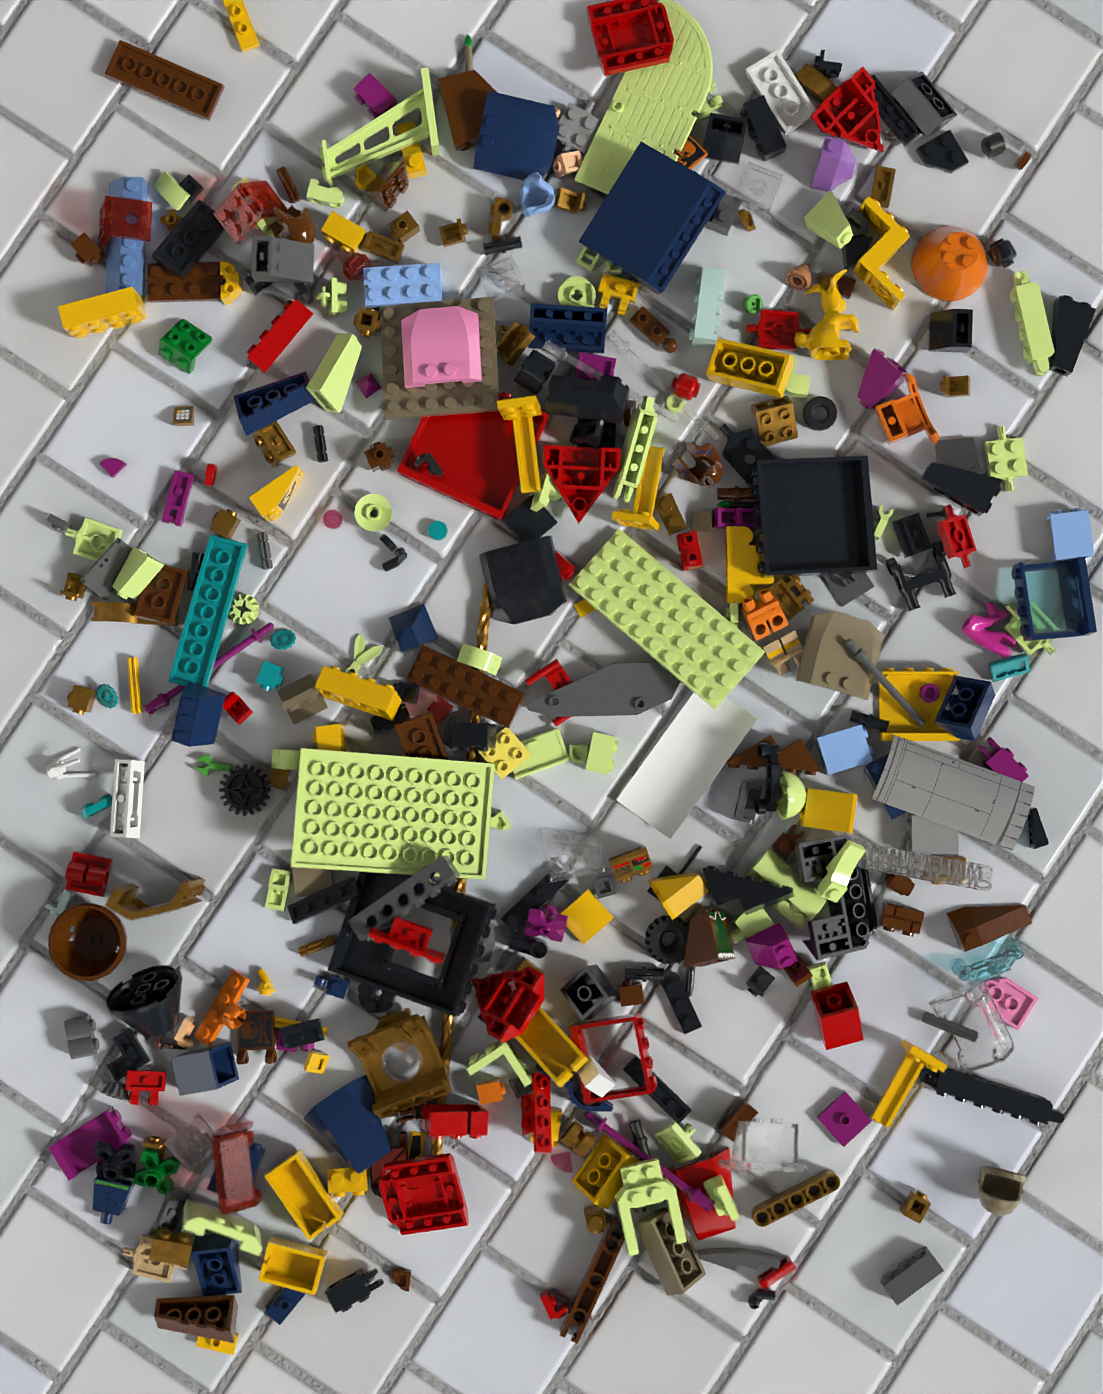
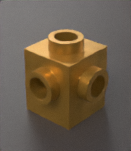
(364, 316)

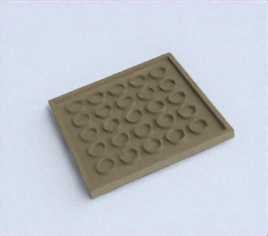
(437, 398)

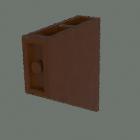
(464, 104)

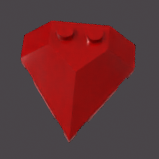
(851, 112)
(581, 473)
(509, 1001)

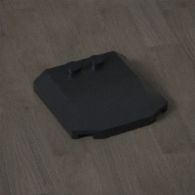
(523, 580)

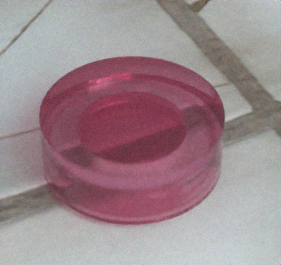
(333, 519)

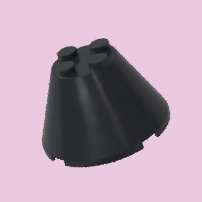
(149, 1001)

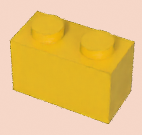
(343, 232)

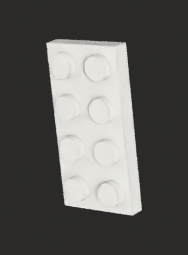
(782, 91)

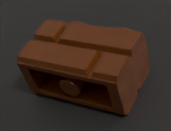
(901, 918)

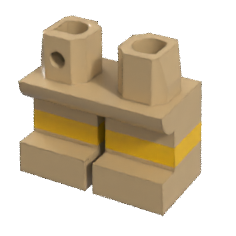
(783, 650)

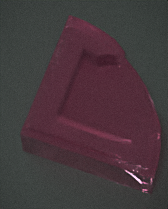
(562, 1161)

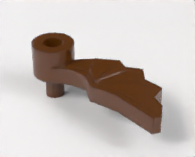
(159, 1044)

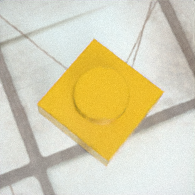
(316, 1062)

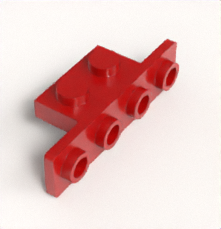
(410, 937)
(537, 1114)

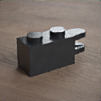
(352, 1289)

